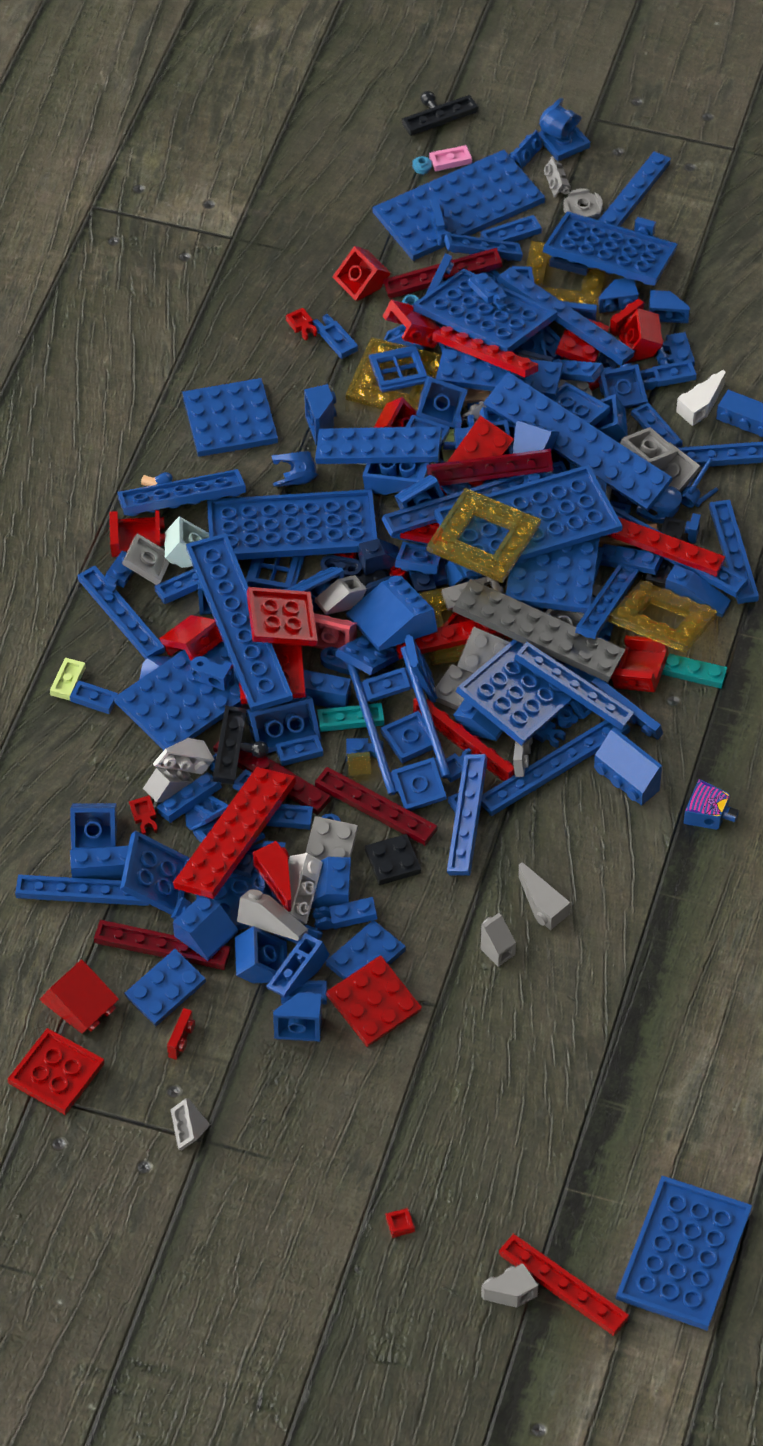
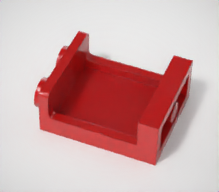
(418, 327)
(124, 530)
(194, 635)
(640, 664)

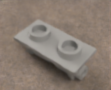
(556, 177)

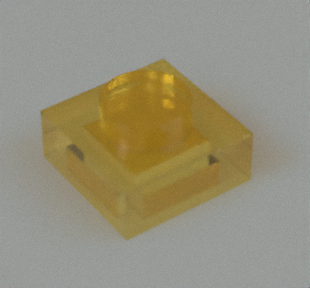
(359, 763)

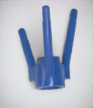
(691, 494)

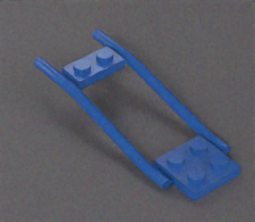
(419, 782)

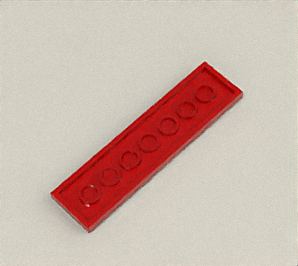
(234, 832)

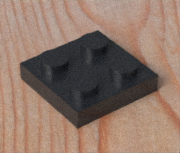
(392, 859)

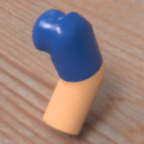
(162, 478)

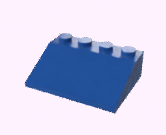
(392, 613)

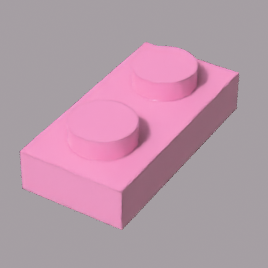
(450, 158)

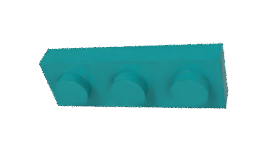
(695, 671)
(348, 717)

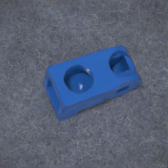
(212, 673)

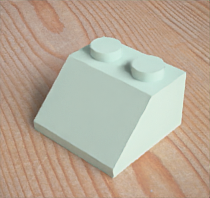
(177, 537)

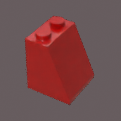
(80, 998)

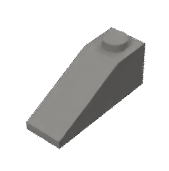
(546, 903)
(267, 914)

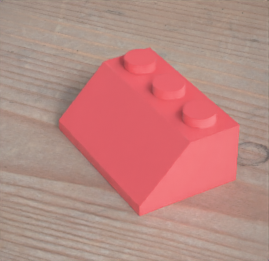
(333, 631)

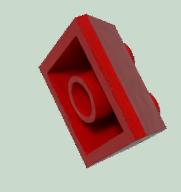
(361, 273)
(642, 334)
(395, 414)

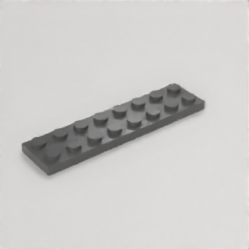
(539, 629)

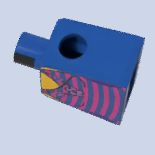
(709, 807)

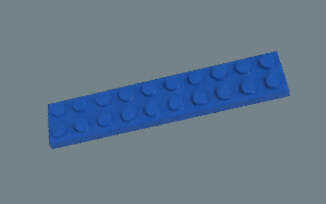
(580, 441)
(227, 598)

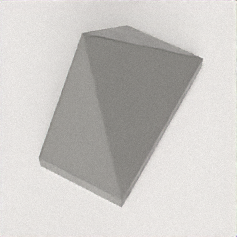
(187, 1123)

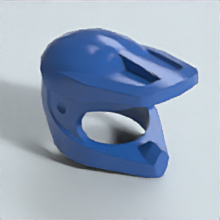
(556, 117)
(302, 468)
(666, 505)

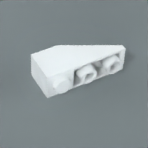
(699, 401)
(186, 756)
(304, 876)

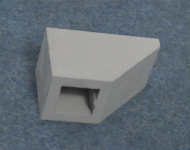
(341, 595)
(166, 783)
(497, 940)
(511, 1288)

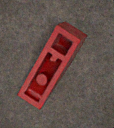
(273, 867)

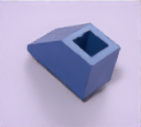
(618, 295)

